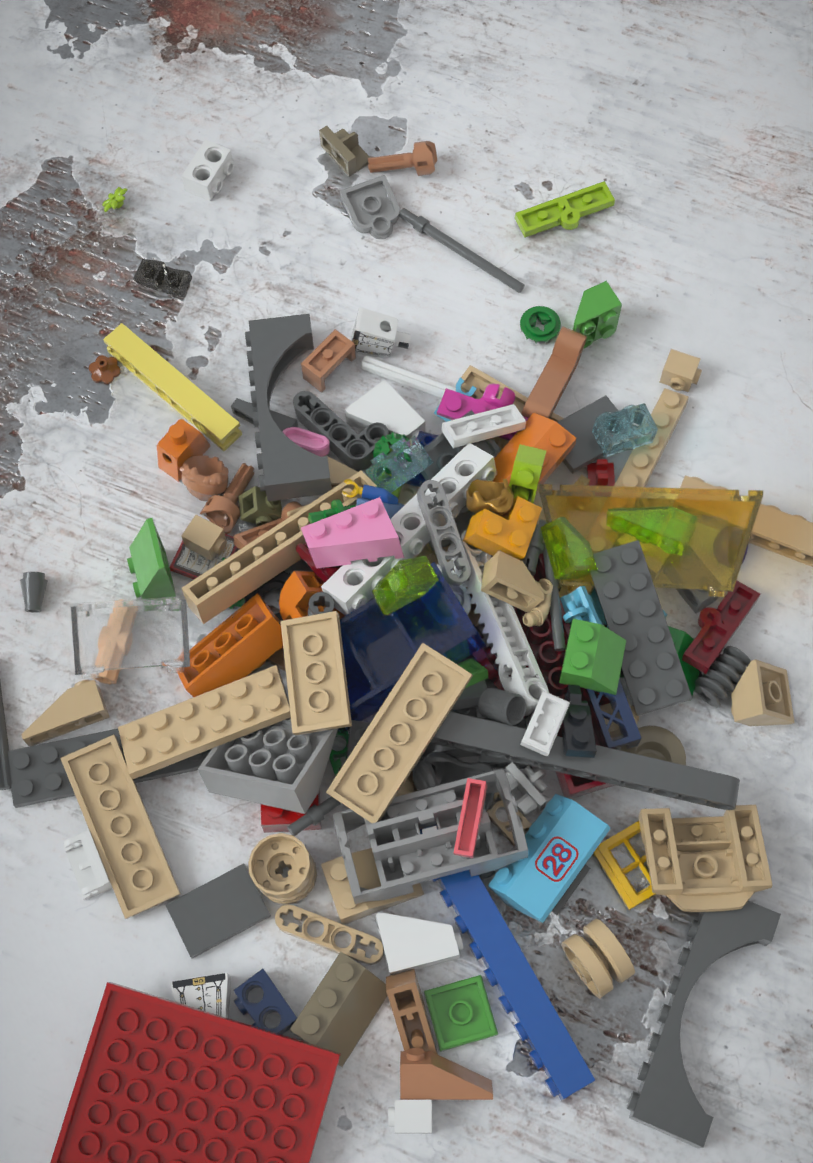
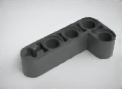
(337, 428)

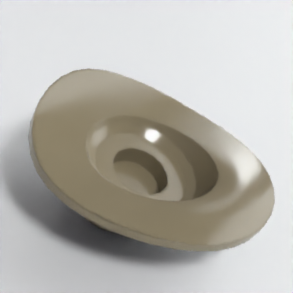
(659, 744)

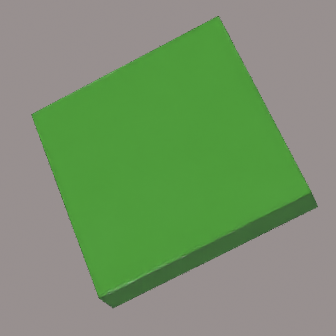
(460, 1013)

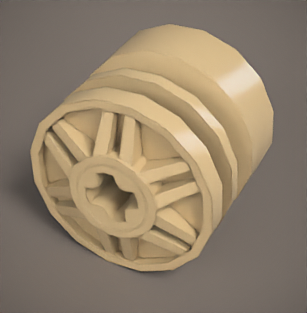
(267, 865)

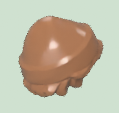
(204, 476)

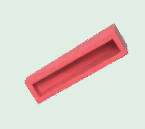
(470, 818)

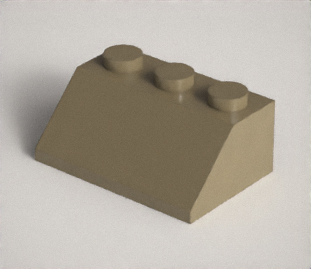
(341, 1007)

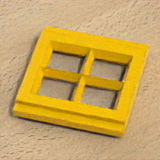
(626, 865)

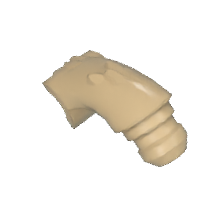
(539, 614)

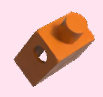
(178, 445)

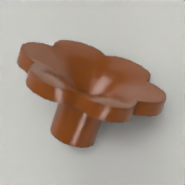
(104, 369)

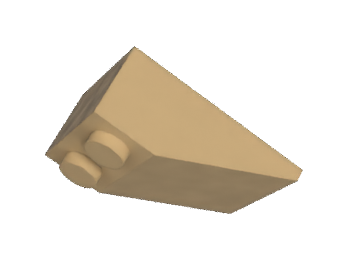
(368, 878)

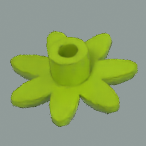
(115, 200)

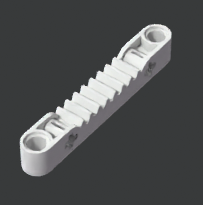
(504, 633)

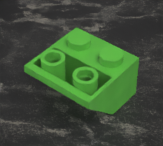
(597, 313)

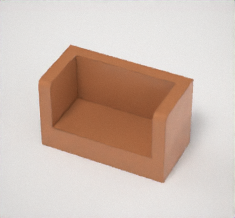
(327, 358)

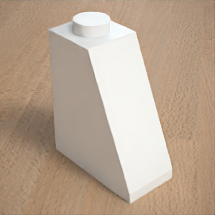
(385, 406)
(416, 942)

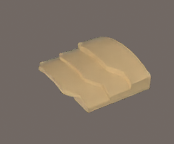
(706, 860)

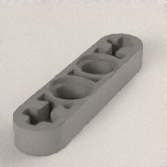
(439, 533)

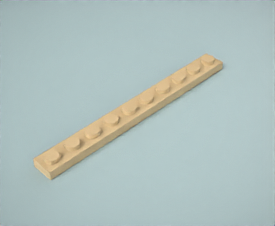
(645, 458)

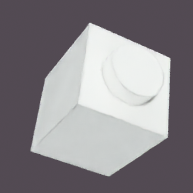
(411, 1116)

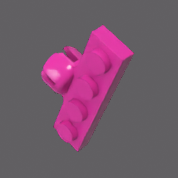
(455, 404)

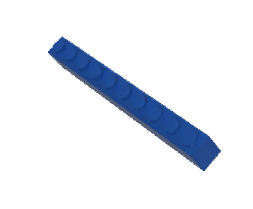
(517, 983)

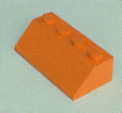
(540, 434)
(233, 648)

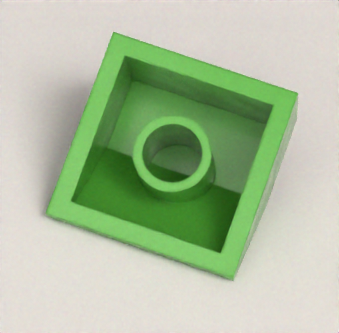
(593, 657)

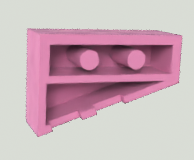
(352, 536)

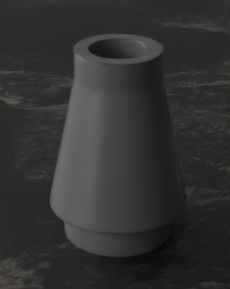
(33, 590)

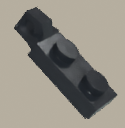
(577, 726)

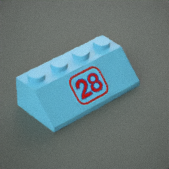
(557, 851)

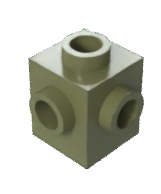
(256, 508)

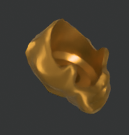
(489, 495)

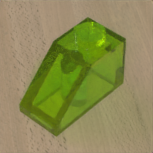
(567, 550)

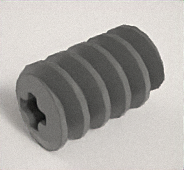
(721, 675)

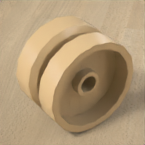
(598, 958)

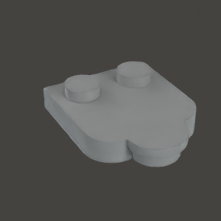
(372, 207)

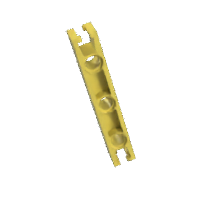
(173, 387)

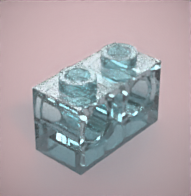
(626, 435)
(400, 468)

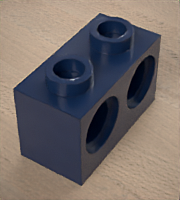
(271, 1002)

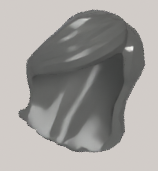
(443, 768)

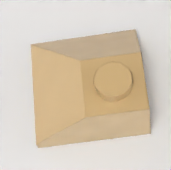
(762, 696)

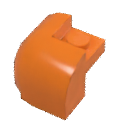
(297, 593)

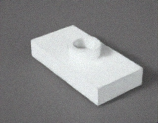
(545, 723)

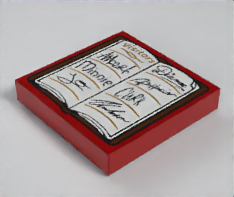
(193, 564)

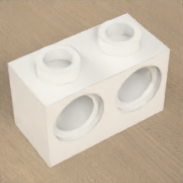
(208, 170)

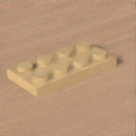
(315, 673)

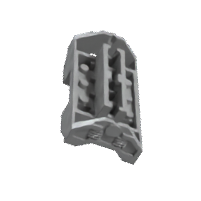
(409, 857)

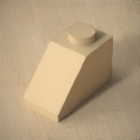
(511, 582)

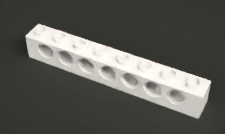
(353, 583)

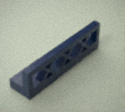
(621, 715)

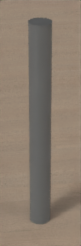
(555, 608)

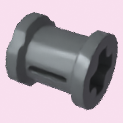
(320, 599)

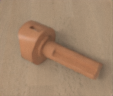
(422, 158)
(223, 509)

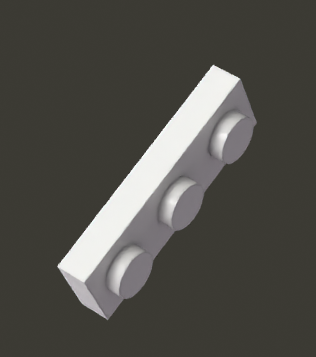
(483, 426)

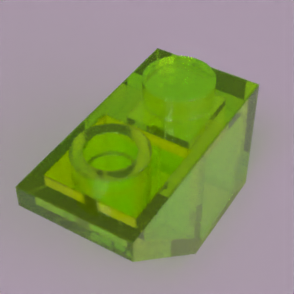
(404, 584)

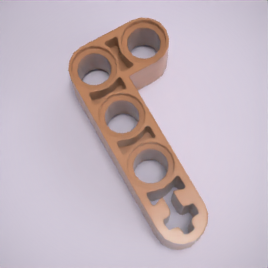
(555, 374)

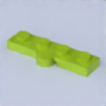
(565, 210)

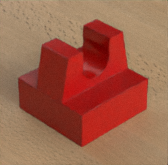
(601, 473)

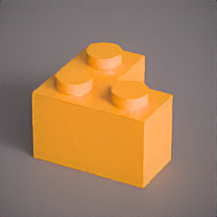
(506, 532)

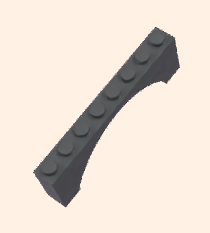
(286, 466)
(665, 1094)

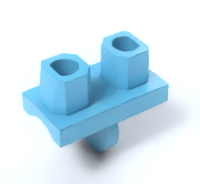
(579, 606)

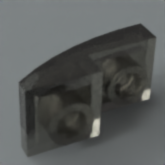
(162, 279)

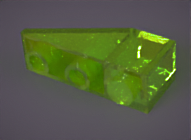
(660, 526)

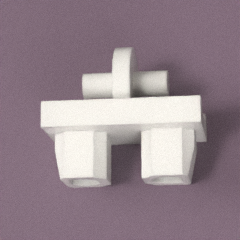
(531, 798)

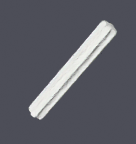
(405, 376)

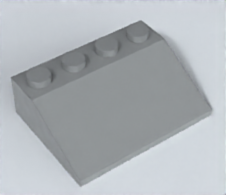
(270, 766)

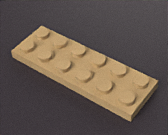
(204, 722)
(399, 734)
(120, 827)

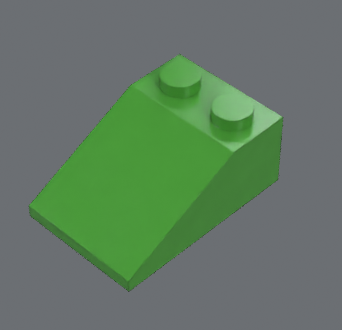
(150, 564)

